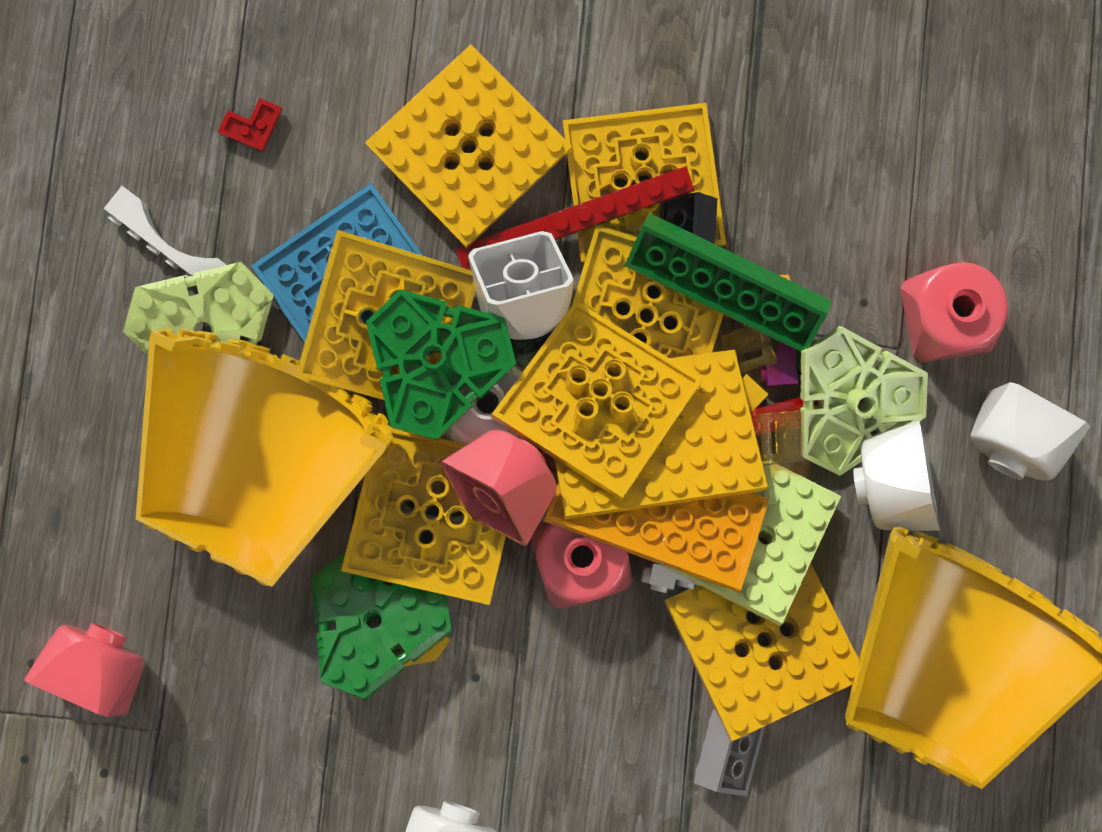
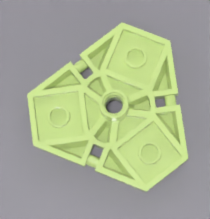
(227, 300)
(840, 374)

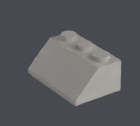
(727, 764)

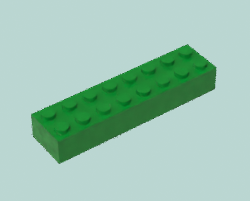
(728, 283)

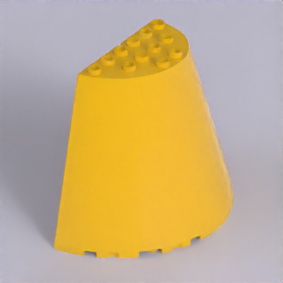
(246, 450)
(965, 660)

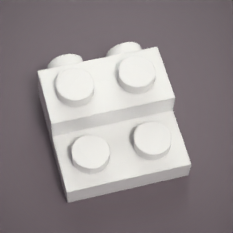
(663, 578)

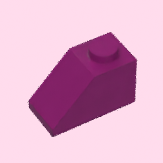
(784, 371)

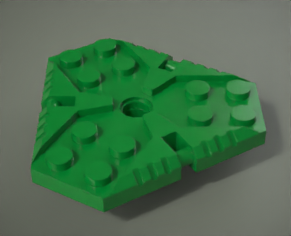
(428, 396)
(361, 657)

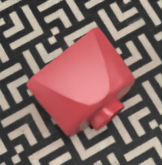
(936, 328)
(502, 483)
(573, 585)
(89, 669)

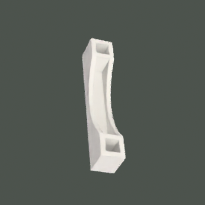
(134, 213)

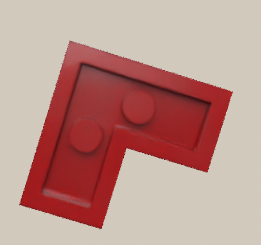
(253, 131)

